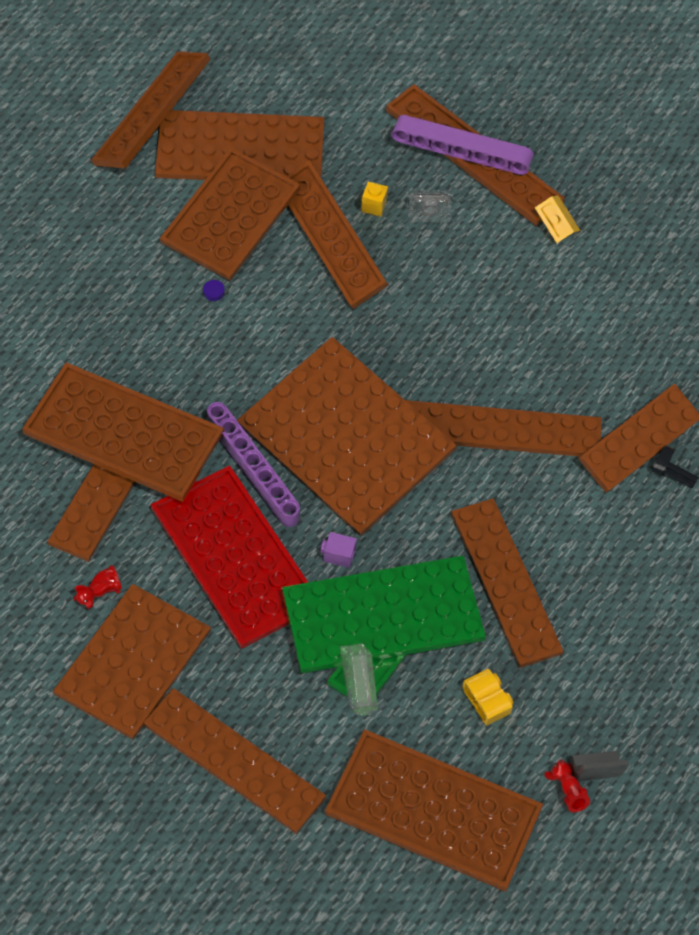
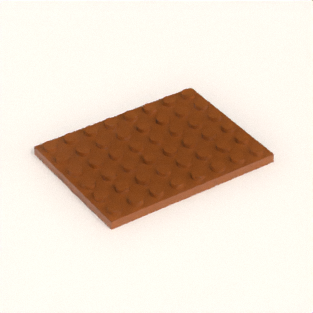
(347, 435)

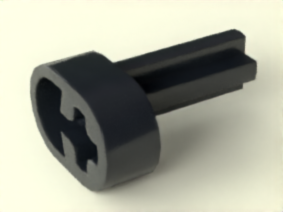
(664, 466)

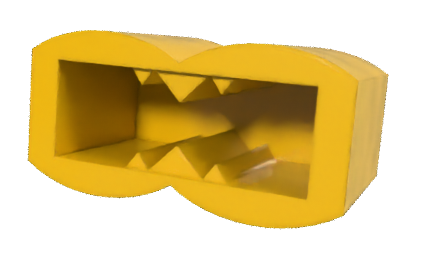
(487, 696)

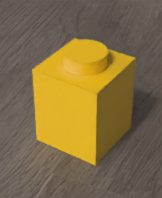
(374, 199)

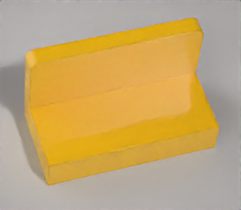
(557, 218)

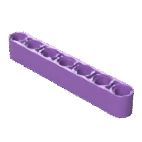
(462, 144)
(257, 472)

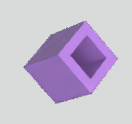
(339, 549)

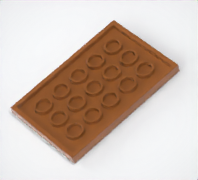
(230, 214)
(132, 661)

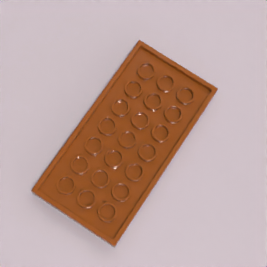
(197, 141)
(123, 431)
(434, 810)

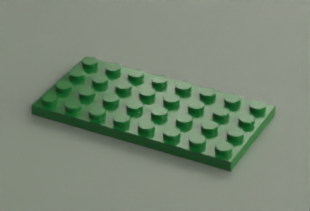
(384, 609)

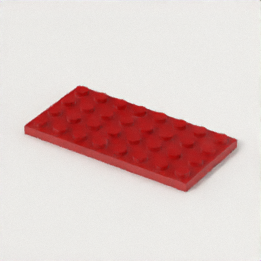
(232, 554)

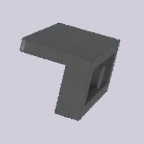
(598, 765)

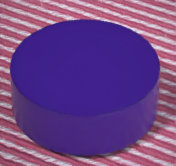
(213, 290)

